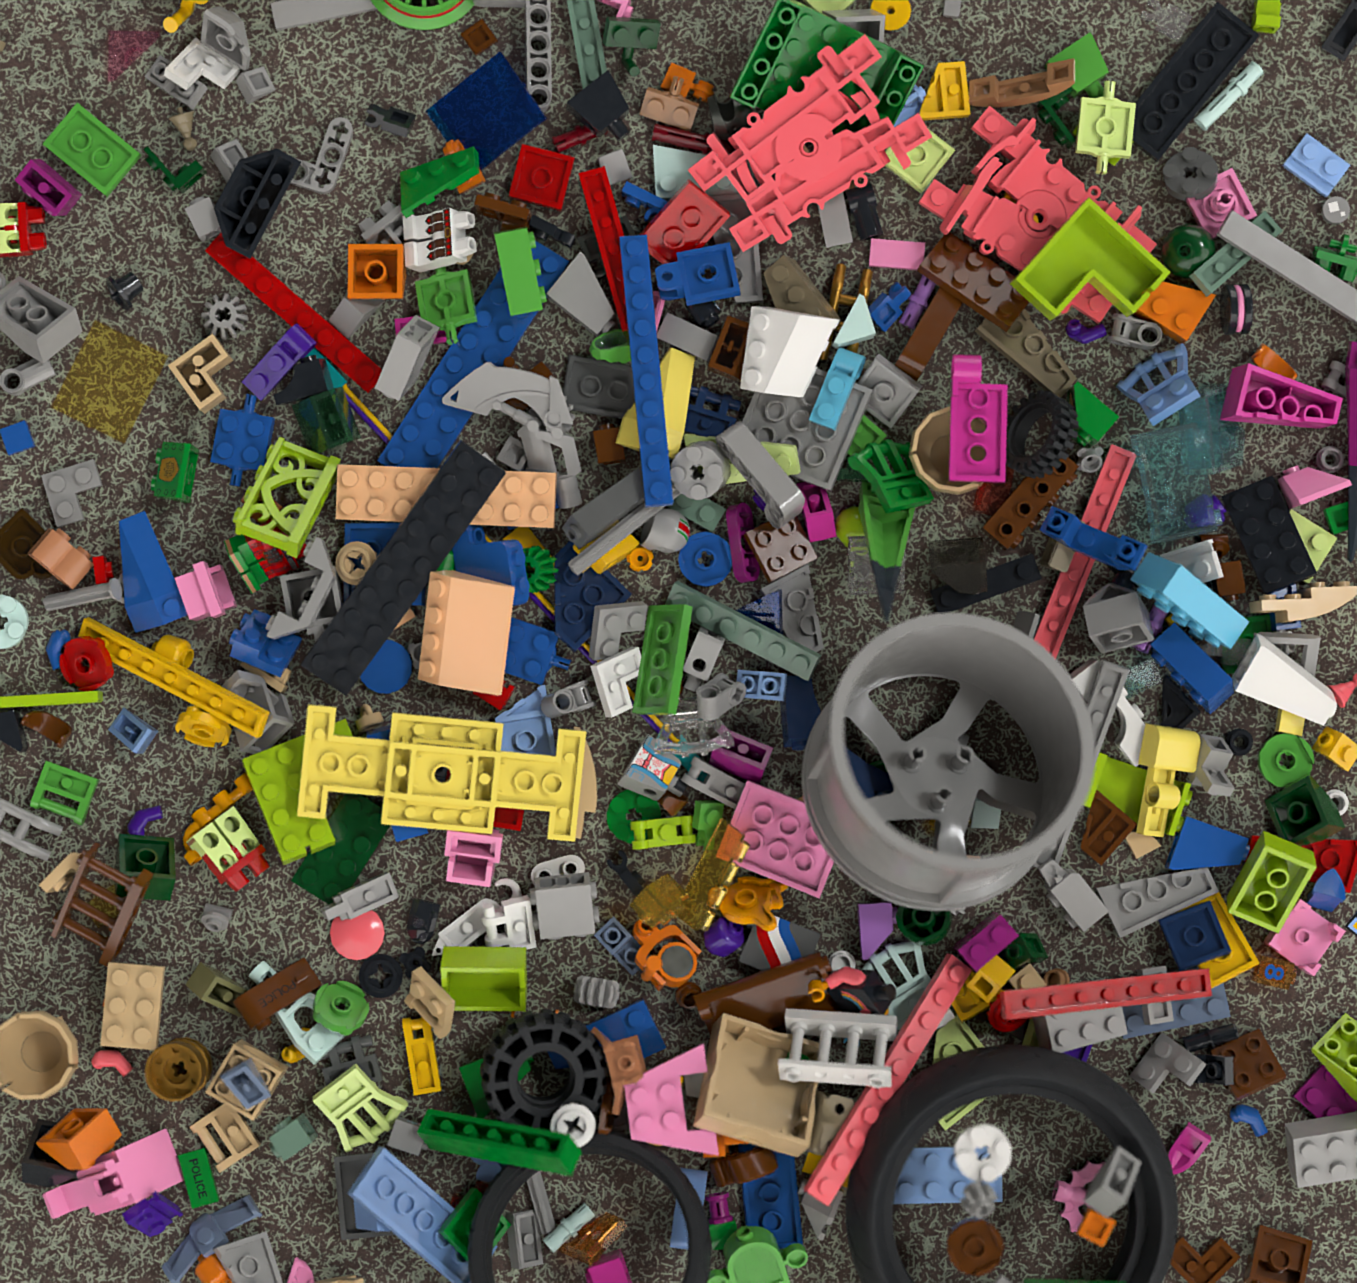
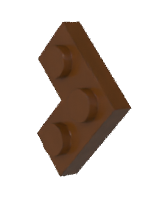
(1203, 1267)

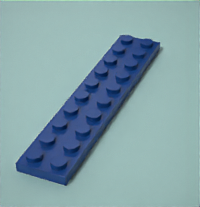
(434, 427)

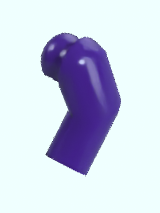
(1083, 334)
(141, 818)

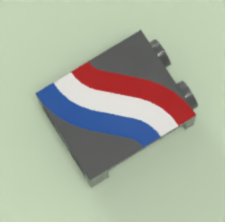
(776, 947)

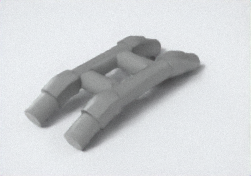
(26, 819)

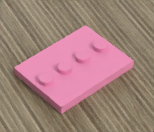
(781, 839)

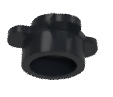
(408, 958)

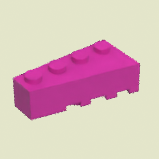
(1272, 399)

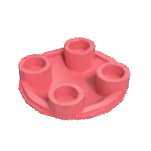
(357, 937)

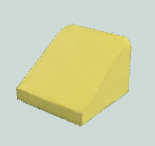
(1289, 723)

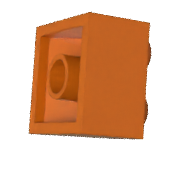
(376, 271)
(80, 1138)

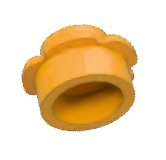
(637, 565)

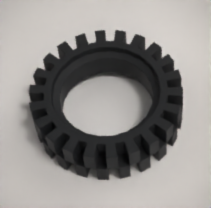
(1057, 442)

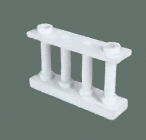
(841, 1025)

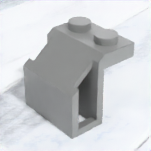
(280, 719)

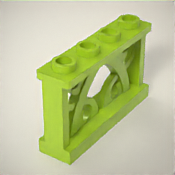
(298, 528)

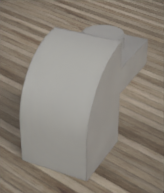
(1211, 763)

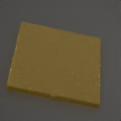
(109, 381)

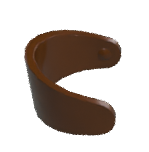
(49, 726)
(673, 803)

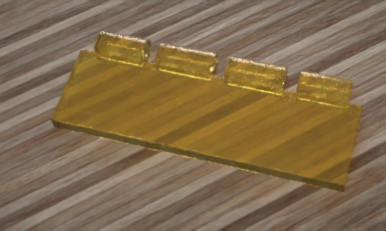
(712, 870)

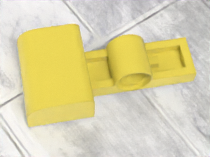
(1164, 753)

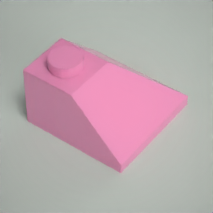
(1308, 484)

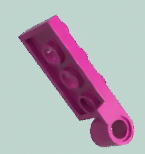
(973, 401)

